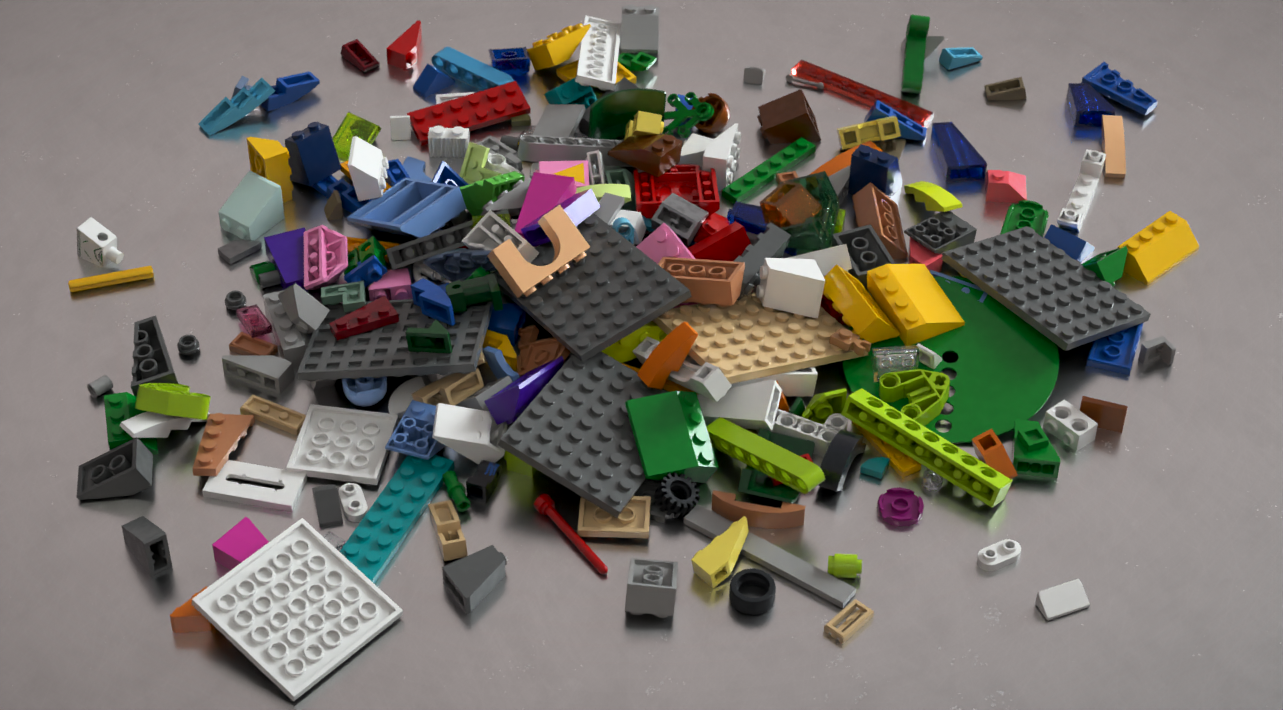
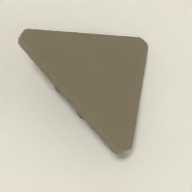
(892, 147)

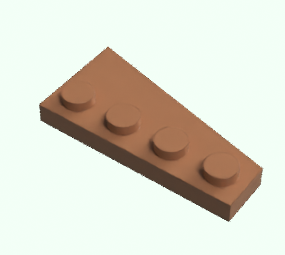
(218, 440)

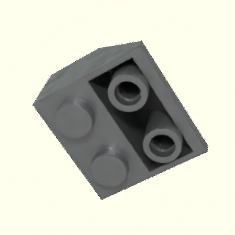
(680, 216)

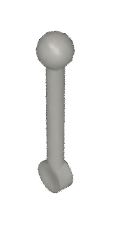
(790, 77)

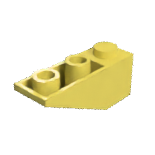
(719, 557)

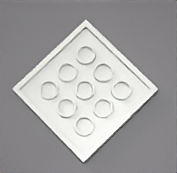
(343, 444)

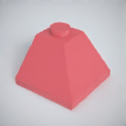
(1005, 186)

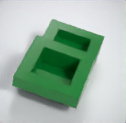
(637, 62)

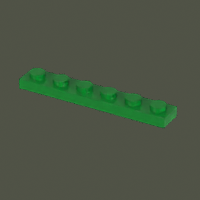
(767, 171)

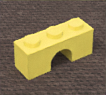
(644, 124)
(873, 130)

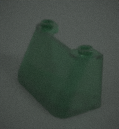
(816, 230)

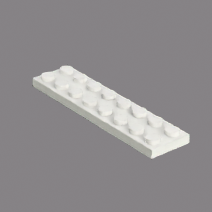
(599, 54)

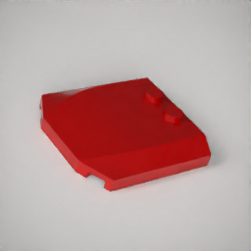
(683, 180)

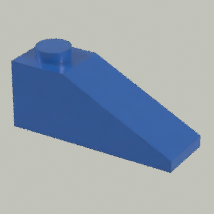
(908, 128)

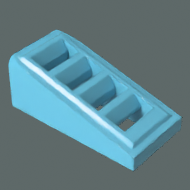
(958, 57)

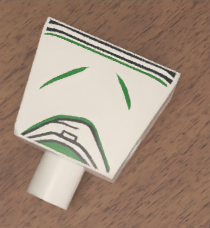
(97, 244)

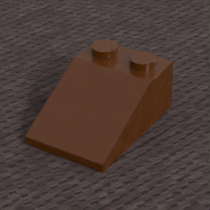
(649, 152)

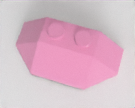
(323, 257)

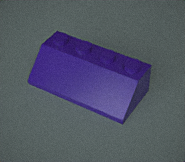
(516, 397)

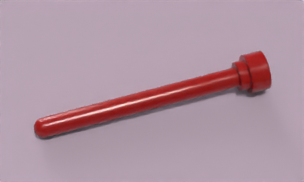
(545, 505)

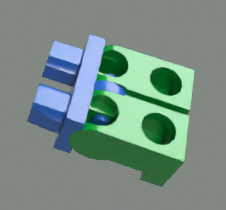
(367, 264)

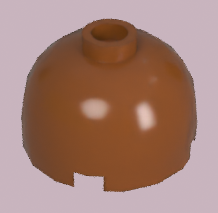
(720, 117)

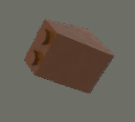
(788, 119)

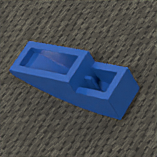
(290, 89)
(433, 301)

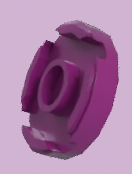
(900, 507)

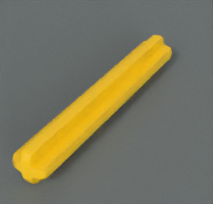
(110, 279)

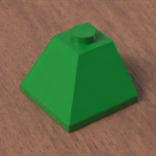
(1108, 264)

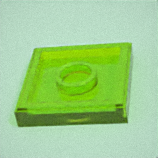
(351, 127)

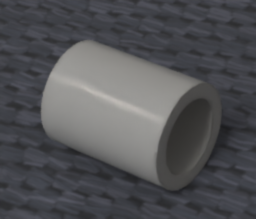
(100, 386)

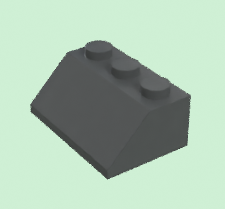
(864, 249)

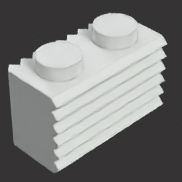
(448, 141)

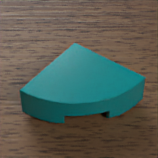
(875, 467)

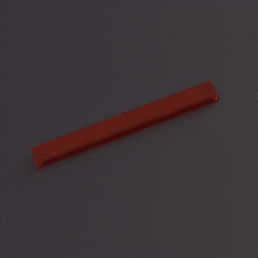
(859, 91)

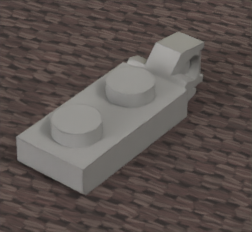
(498, 147)

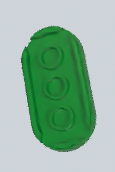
(1026, 214)

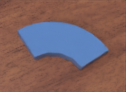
(415, 169)
(498, 363)

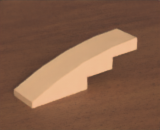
(1113, 146)

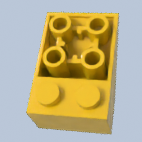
(557, 46)

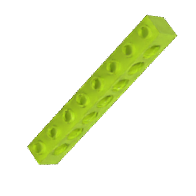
(927, 447)

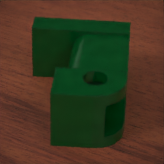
(474, 292)

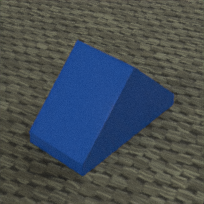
(432, 81)

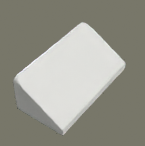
(1062, 599)

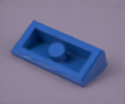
(395, 172)

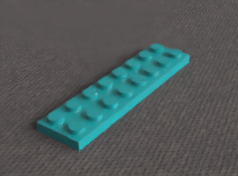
(395, 514)

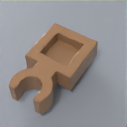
(849, 341)

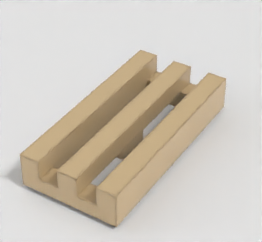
(845, 631)

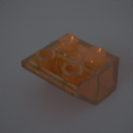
(789, 205)

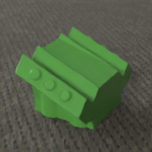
(483, 191)

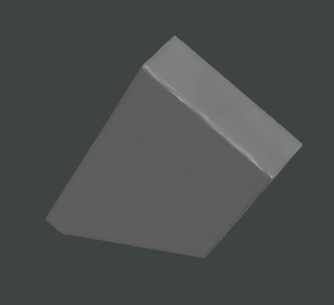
(238, 249)

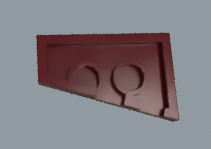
(369, 317)

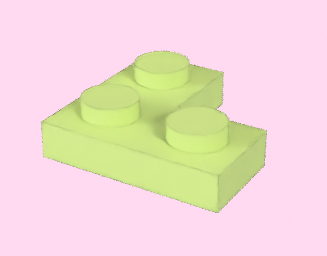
(474, 164)

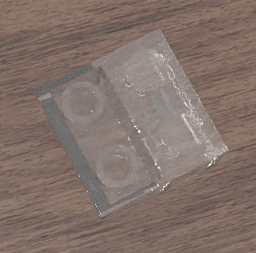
(893, 359)

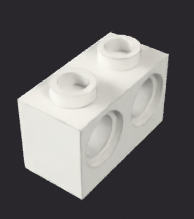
(1070, 425)

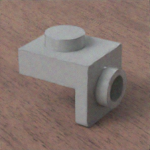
(1156, 349)

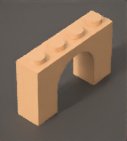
(524, 276)

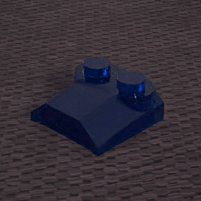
(510, 60)

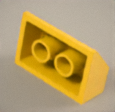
(270, 161)

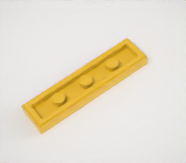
(898, 461)

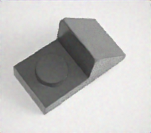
(327, 505)

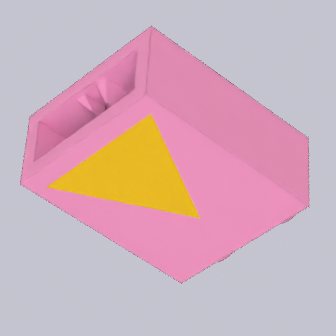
(575, 169)

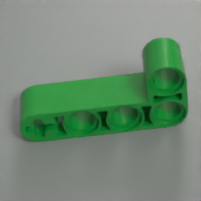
(914, 53)

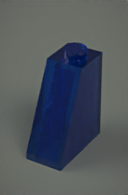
(1087, 105)

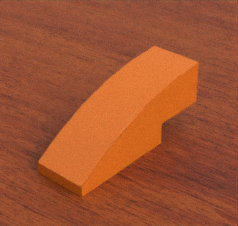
(667, 356)

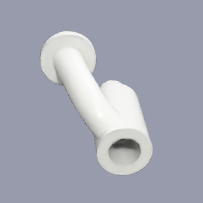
(420, 268)

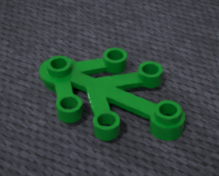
(702, 112)

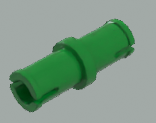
(456, 491)

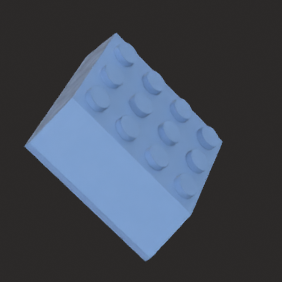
(411, 208)

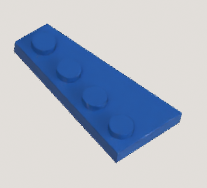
(1113, 86)

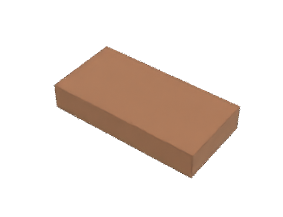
(246, 345)

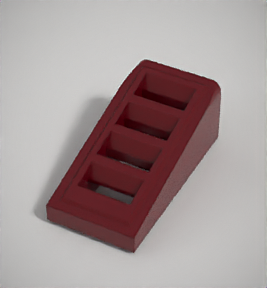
(356, 46)

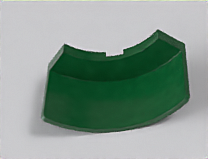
(613, 111)
(759, 484)

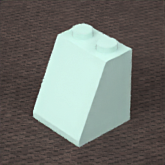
(252, 207)

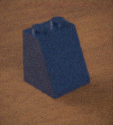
(312, 154)
(874, 167)

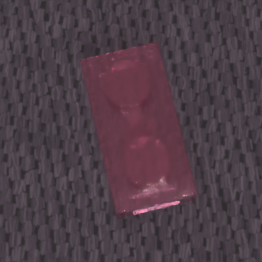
(254, 321)

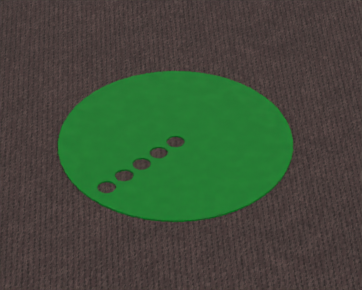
(1001, 366)

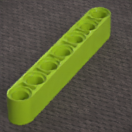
(764, 456)

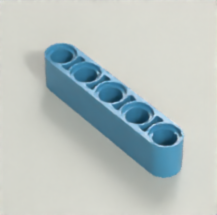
(469, 69)

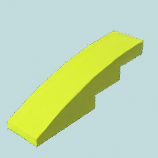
(934, 196)

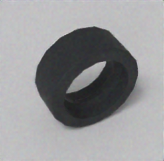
(747, 604)

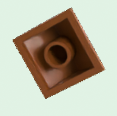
(1107, 414)

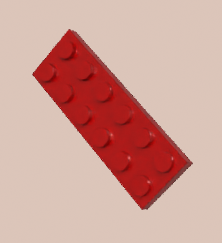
(471, 111)

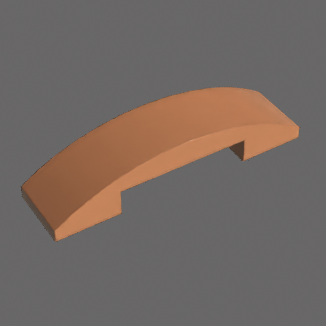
(758, 516)

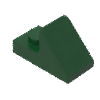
(432, 339)

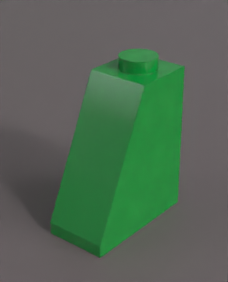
(1039, 462)

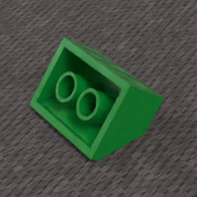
(118, 409)

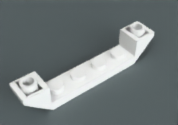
(1083, 191)

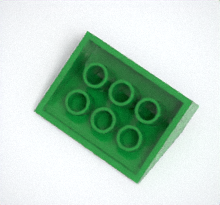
(672, 436)

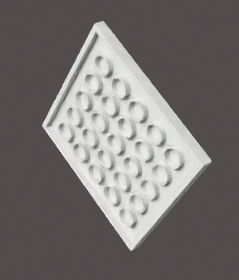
(297, 608)

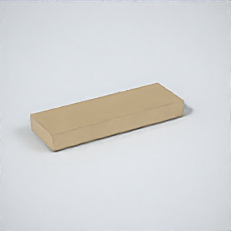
(273, 414)

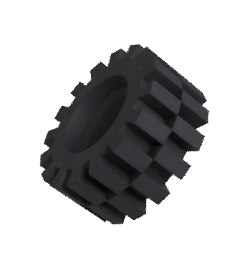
(681, 486)

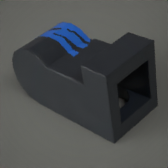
(484, 478)

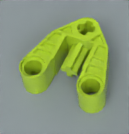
(923, 388)
(172, 400)

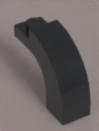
(839, 458)

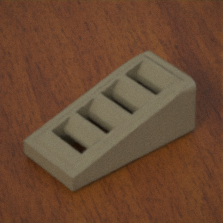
(1006, 90)

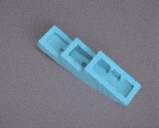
(240, 105)

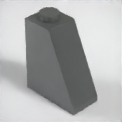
(148, 545)
(474, 576)

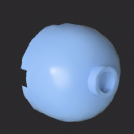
(365, 390)

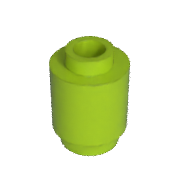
(844, 565)

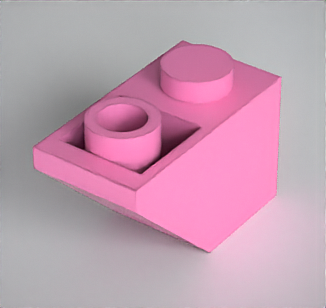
(393, 284)

